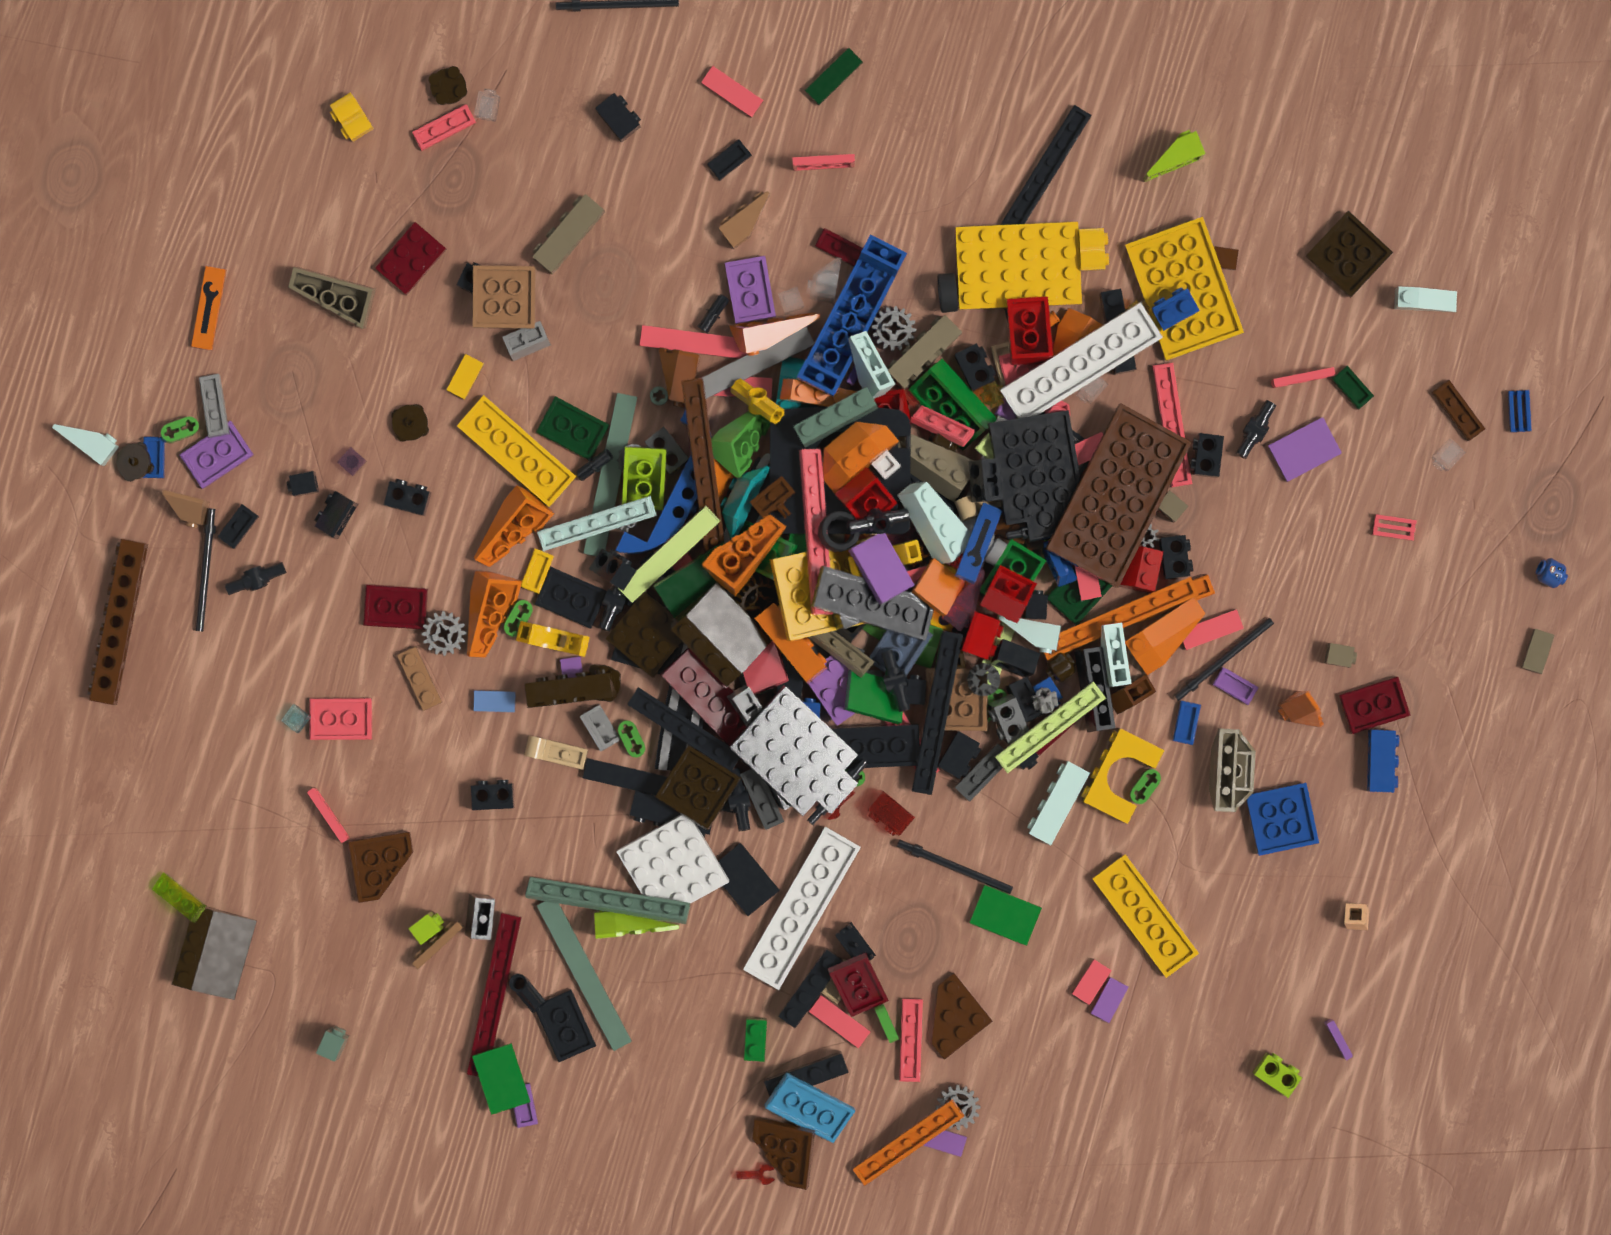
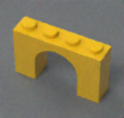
(1122, 745)

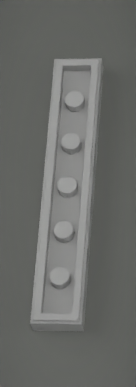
(751, 365)

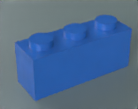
(1382, 761)

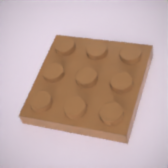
(504, 297)
(966, 709)

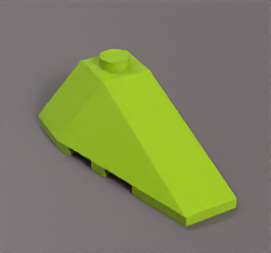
(616, 924)

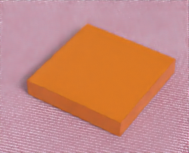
(938, 587)

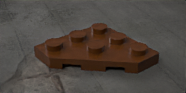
(378, 862)
(956, 1017)
(787, 1149)

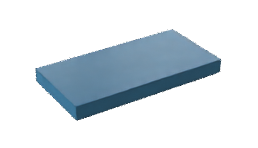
(809, 1107)

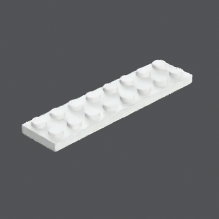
(1082, 362)
(801, 908)

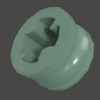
(655, 390)

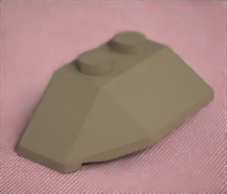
(1231, 770)

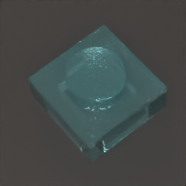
(296, 718)

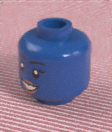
(1551, 573)

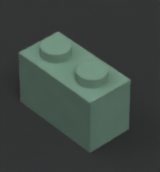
(333, 1043)

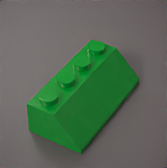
(948, 395)

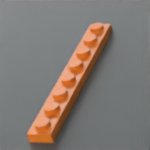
(1126, 614)

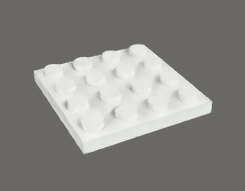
(673, 862)

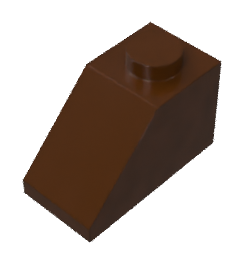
(1132, 694)

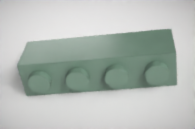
(836, 417)

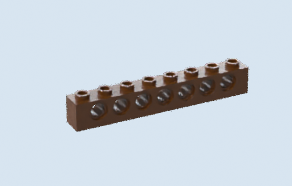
(123, 632)

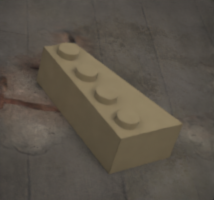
(338, 295)
(923, 352)
(939, 467)

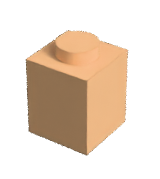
(1356, 916)

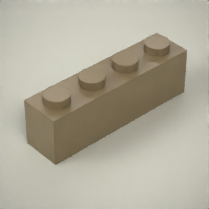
(568, 234)

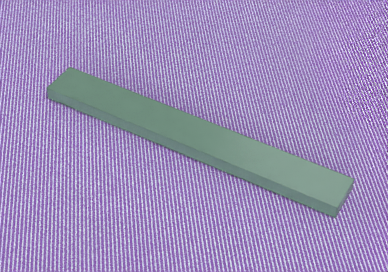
(610, 472)
(608, 900)
(584, 974)

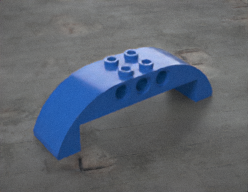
(852, 314)
(667, 524)

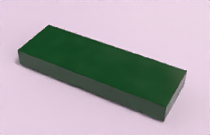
(834, 76)

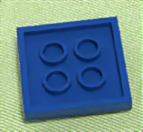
(1282, 819)

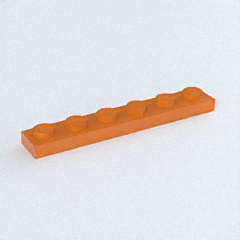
(908, 1142)

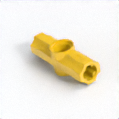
(757, 401)

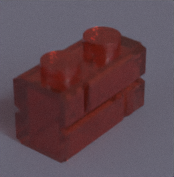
(890, 813)

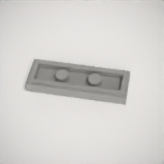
(214, 405)

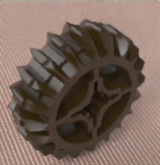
(748, 595)

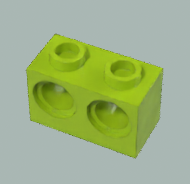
(427, 927)
(1275, 1078)

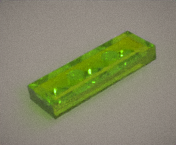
(179, 897)

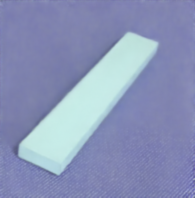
(596, 523)

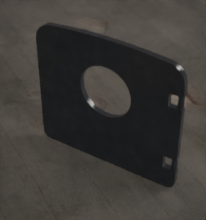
(786, 462)

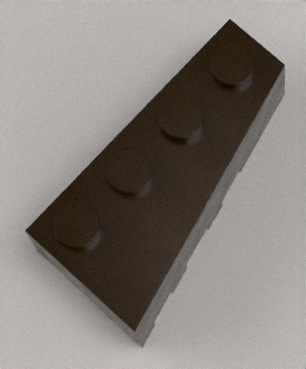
(570, 690)

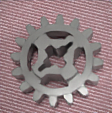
(894, 320)
(434, 637)
(966, 1102)

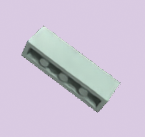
(1058, 803)

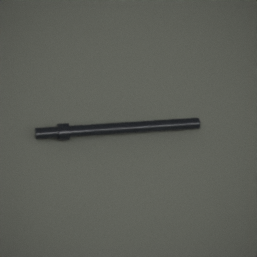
(577, 5)
(209, 529)
(1192, 684)
(917, 850)

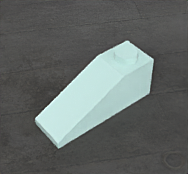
(1425, 299)
(869, 365)
(94, 444)
(1038, 633)
(1115, 654)

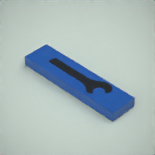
(978, 543)

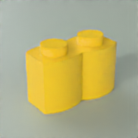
(351, 117)
(1092, 249)

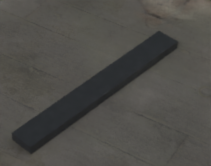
(1047, 167)
(937, 712)
(627, 778)

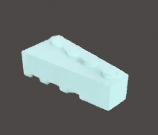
(935, 522)

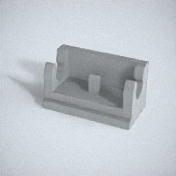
(526, 341)
(600, 728)

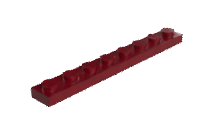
(495, 987)

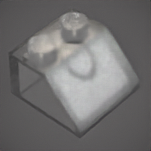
(825, 282)

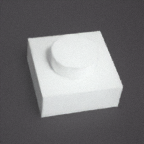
(886, 464)

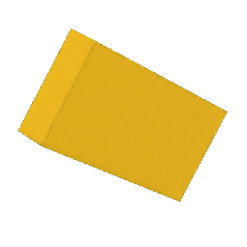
(465, 376)
(537, 571)

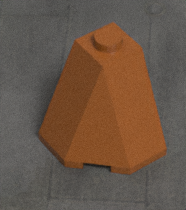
(678, 366)

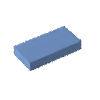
(494, 701)

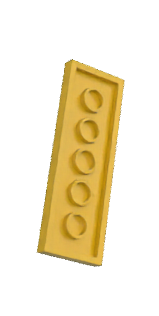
(516, 451)
(1145, 916)

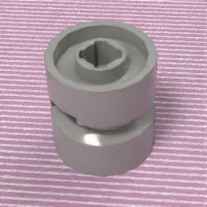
(995, 551)

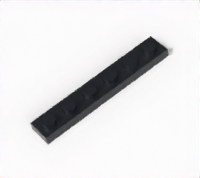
(683, 729)

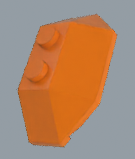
(854, 451)

